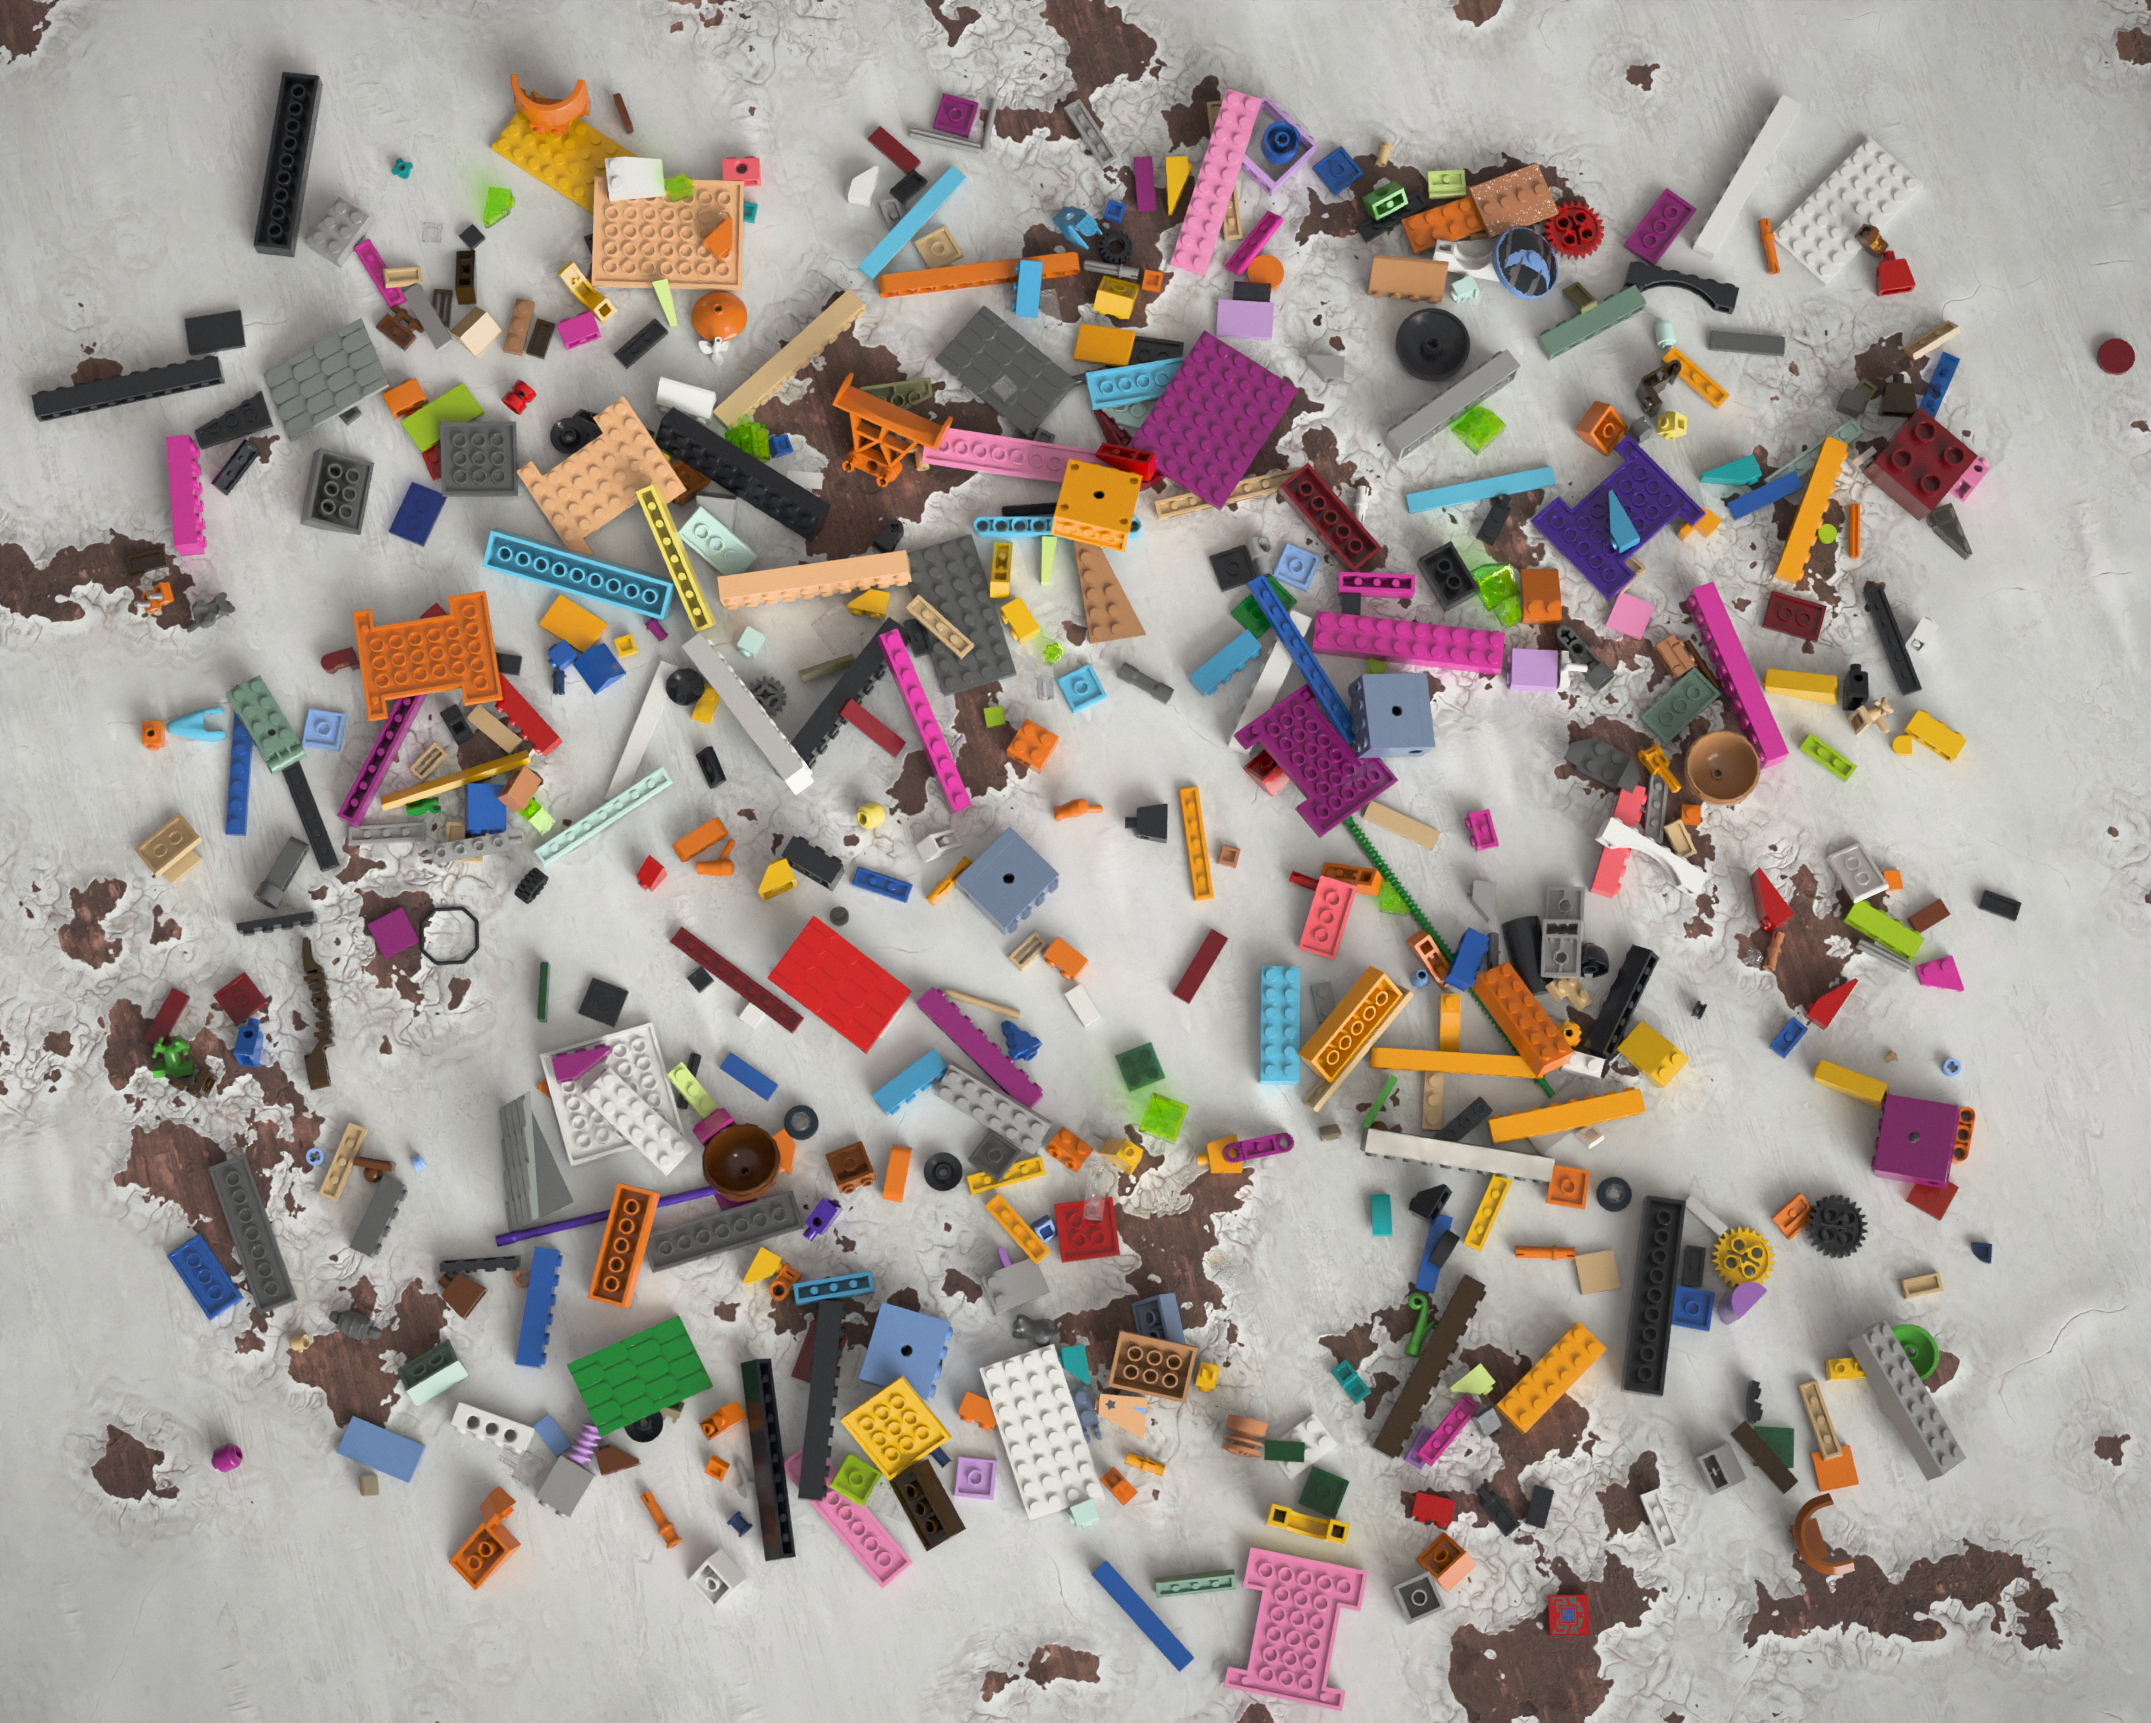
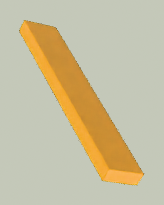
(1196, 843)

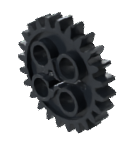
(1834, 1243)

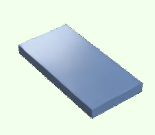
(381, 1449)

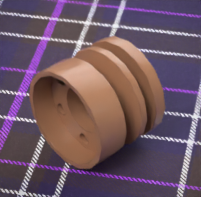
(1244, 1436)

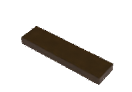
(1764, 1457)

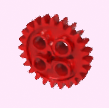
(1589, 226)

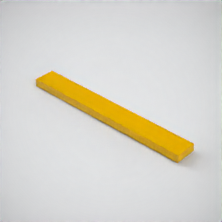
(455, 780)

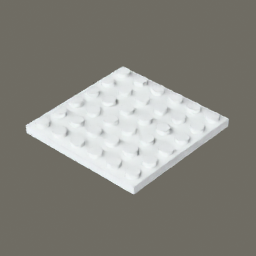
(638, 1063)

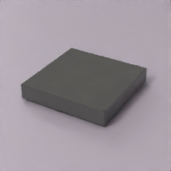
(995, 1156)

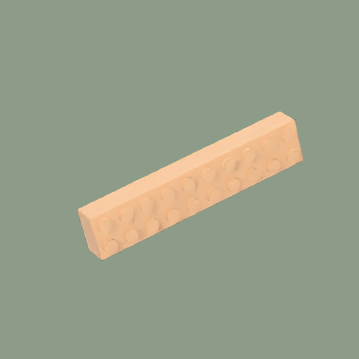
(814, 579)

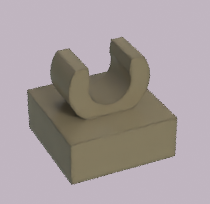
(673, 1411)

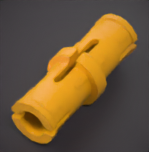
(1145, 1464)

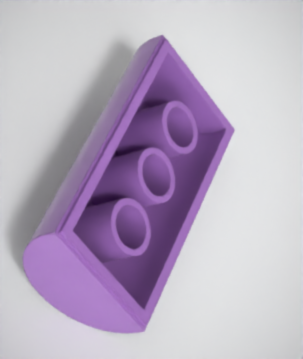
(1739, 1301)

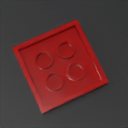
(1086, 1238)

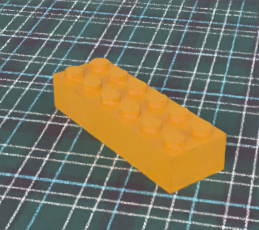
(1350, 1024)
(1550, 1377)

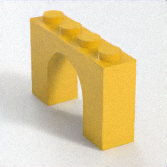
(1321, 1529)

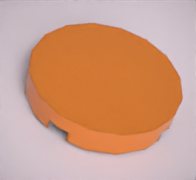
(1266, 270)

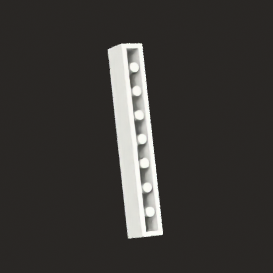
(1270, 682)

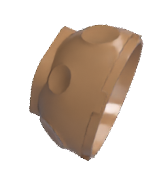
(1731, 757)

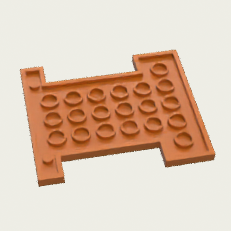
(429, 655)

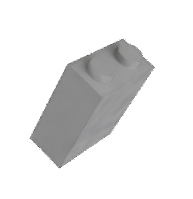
(565, 1487)

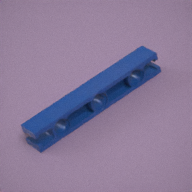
(1142, 1616)

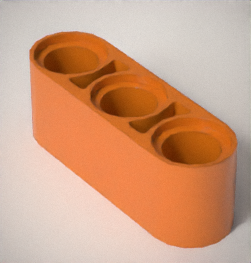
(700, 839)
(1967, 1128)
(897, 1173)

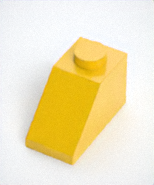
(763, 1267)

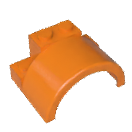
(548, 114)

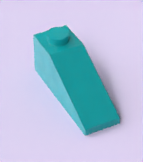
(1735, 473)

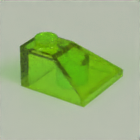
(1495, 583)

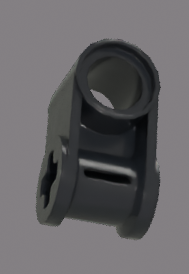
(886, 540)

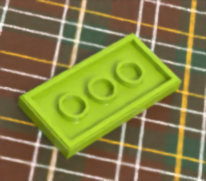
(453, 406)

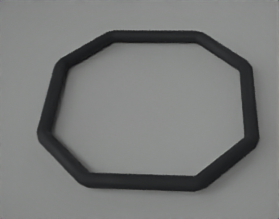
(449, 962)

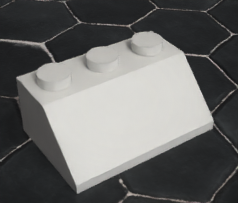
(686, 398)

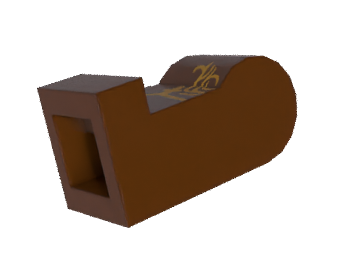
(1872, 241)

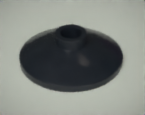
(564, 428)
(936, 1164)
(648, 1433)

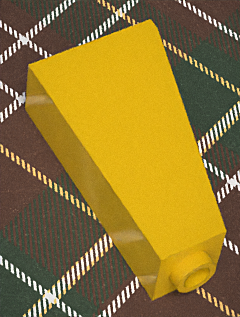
(1802, 685)
(1851, 1083)
(1122, 1153)

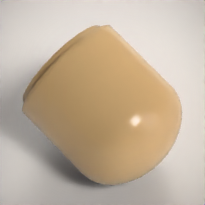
(296, 1342)

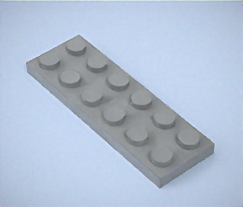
(993, 1108)

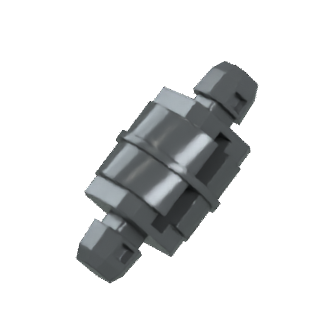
(355, 1325)

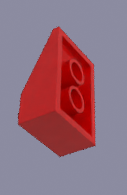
(1769, 905)

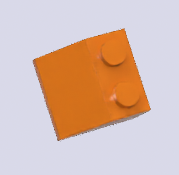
(1601, 427)
(1446, 1561)

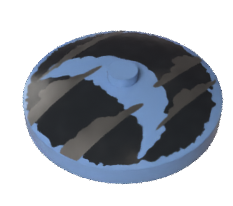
(1525, 263)

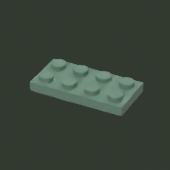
(1680, 706)

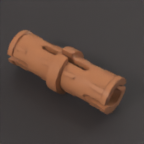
(1774, 950)

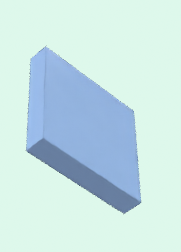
(1296, 567)
(324, 729)

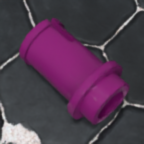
(653, 625)

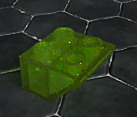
(1479, 429)
(752, 439)

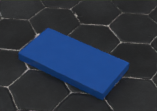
(205, 1276)

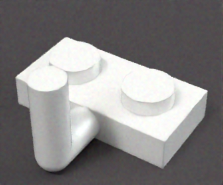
(1564, 666)

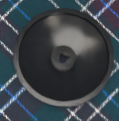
(1435, 329)

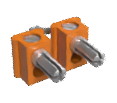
(155, 598)

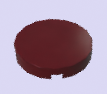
(2115, 356)

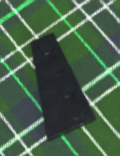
(236, 423)

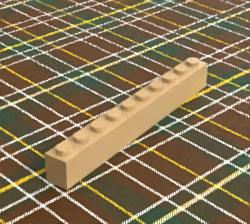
(789, 360)

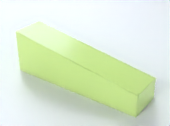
(664, 295)
(1048, 552)

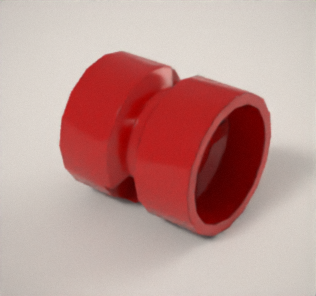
(516, 403)

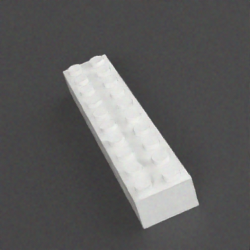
(749, 713)

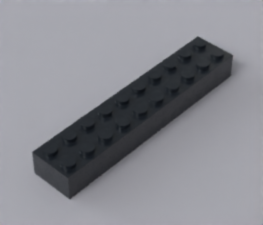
(288, 164)
(742, 474)
(854, 684)
(1653, 1296)

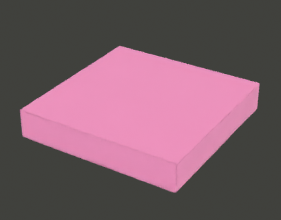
(1630, 616)

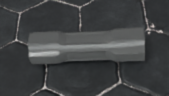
(1157, 689)

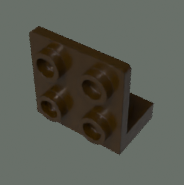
(203, 1085)

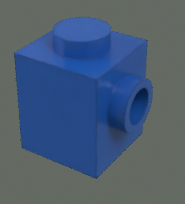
(561, 655)

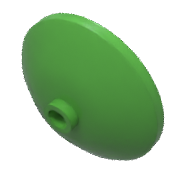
(1926, 1349)

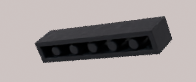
(1621, 1002)

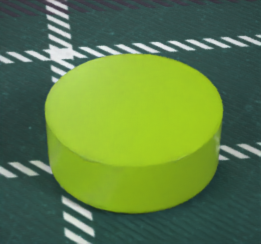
(1827, 533)

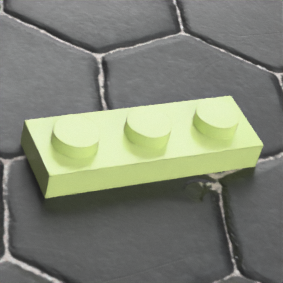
(691, 1090)

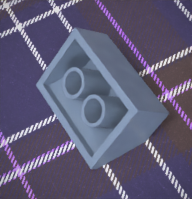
(1159, 1317)

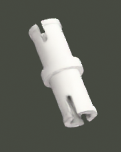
(1361, 503)

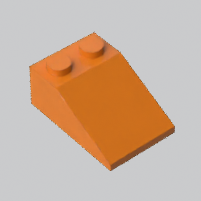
(1540, 596)
(484, 1554)

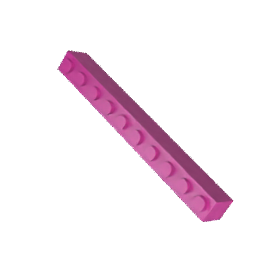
(923, 721)

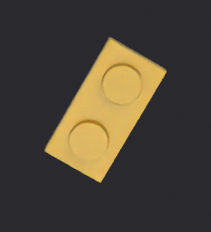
(706, 705)

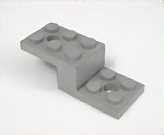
(1563, 932)

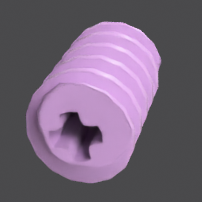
(585, 1444)

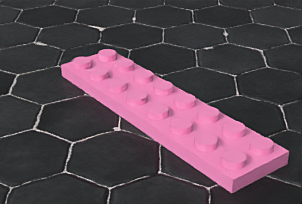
(856, 1528)

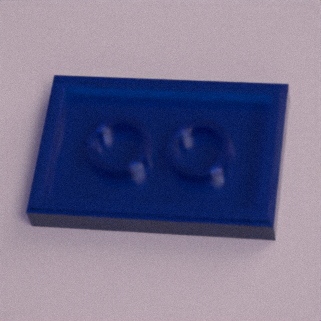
(417, 514)

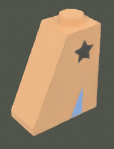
(1124, 1412)

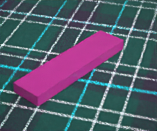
(1253, 243)
(374, 265)
(1447, 1430)

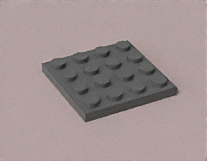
(478, 459)

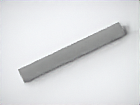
(989, 125)

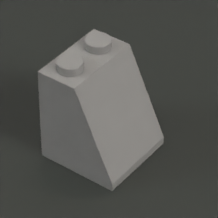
(720, 506)

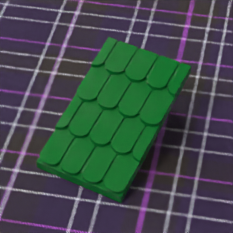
(639, 1376)

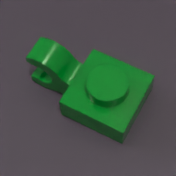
(421, 806)

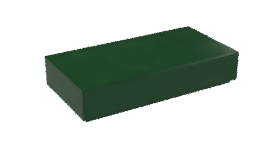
(1284, 1451)

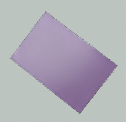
(1244, 319)

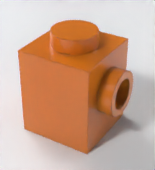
(153, 734)

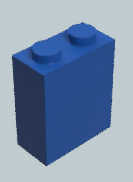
(484, 810)

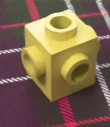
(1671, 425)

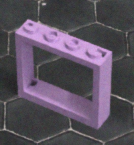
(1306, 142)

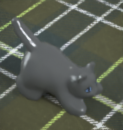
(208, 613)
(1038, 1330)

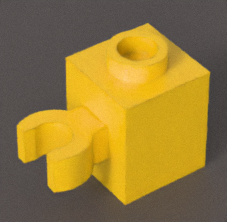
(1207, 1377)

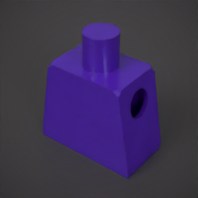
(828, 1212)

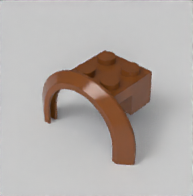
(1810, 1540)

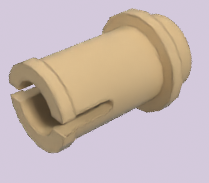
(1383, 155)

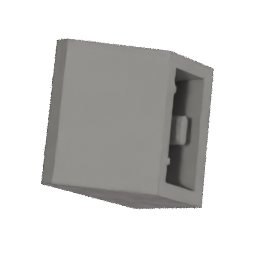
(1719, 1469)

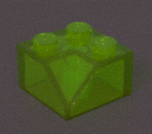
(1163, 1118)

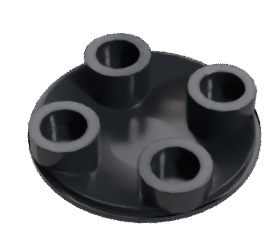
(685, 687)

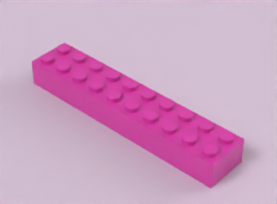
(1408, 642)
(1736, 674)

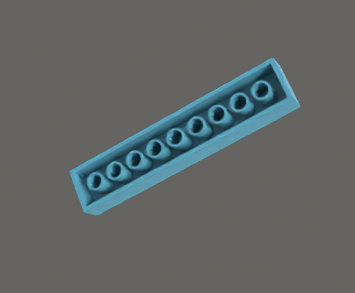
(579, 573)

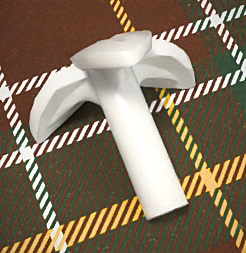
(718, 346)

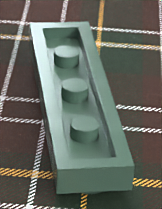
(1195, 1583)

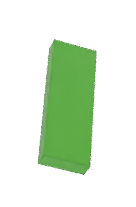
(1380, 1101)

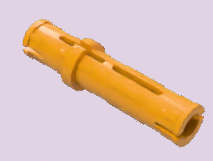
(944, 886)

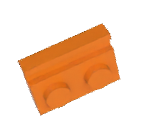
(1792, 1216)

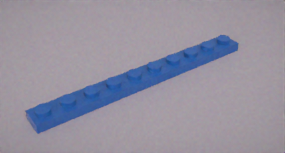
(1303, 657)

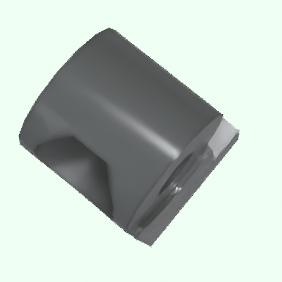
(1639, 430)

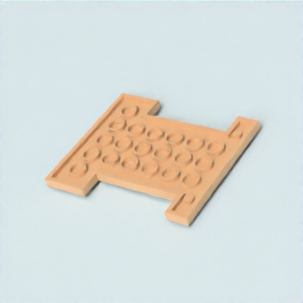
(601, 477)

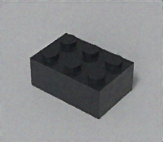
(1447, 576)
(813, 862)

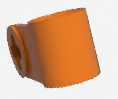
(785, 1281)

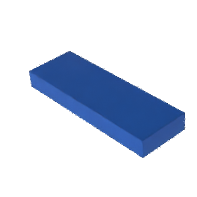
(882, 884)
(749, 1076)

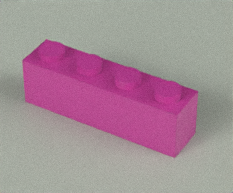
(1377, 584)

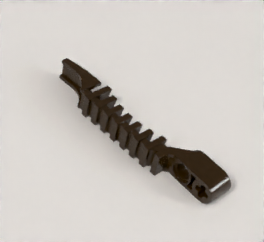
(316, 1062)

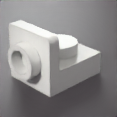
(1864, 459)

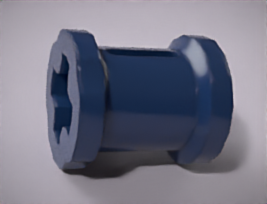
(740, 1524)

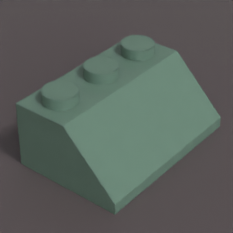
(432, 1373)

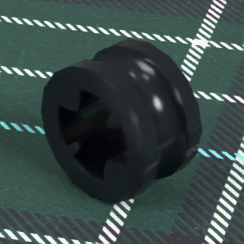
(1698, 1010)

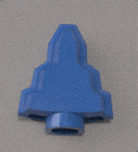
(1020, 1042)

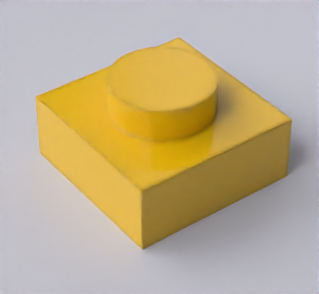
(625, 645)

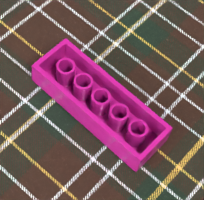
(185, 495)

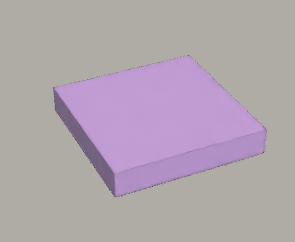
(975, 1478)

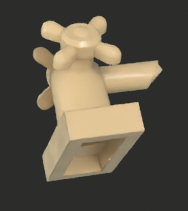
(1863, 717)

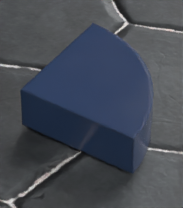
(1982, 1251)

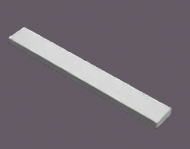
(641, 732)

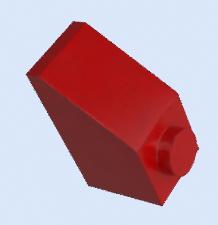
(651, 874)

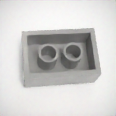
(339, 232)

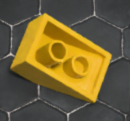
(1652, 1054)

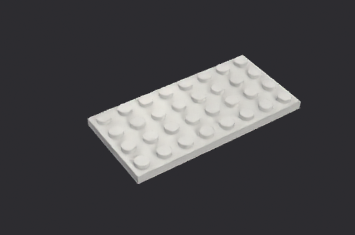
(1862, 190)
(1041, 1432)

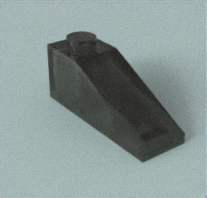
(1948, 528)

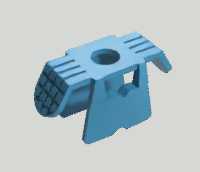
(1081, 221)

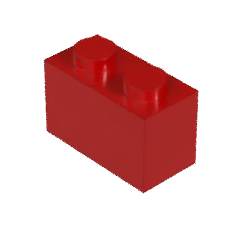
(1432, 1509)

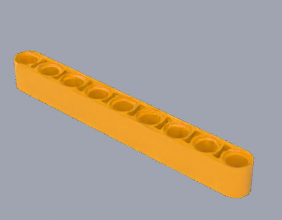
(1450, 1062)

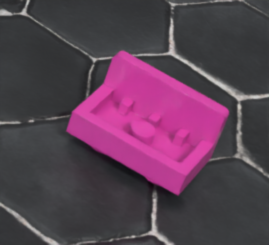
(1481, 829)

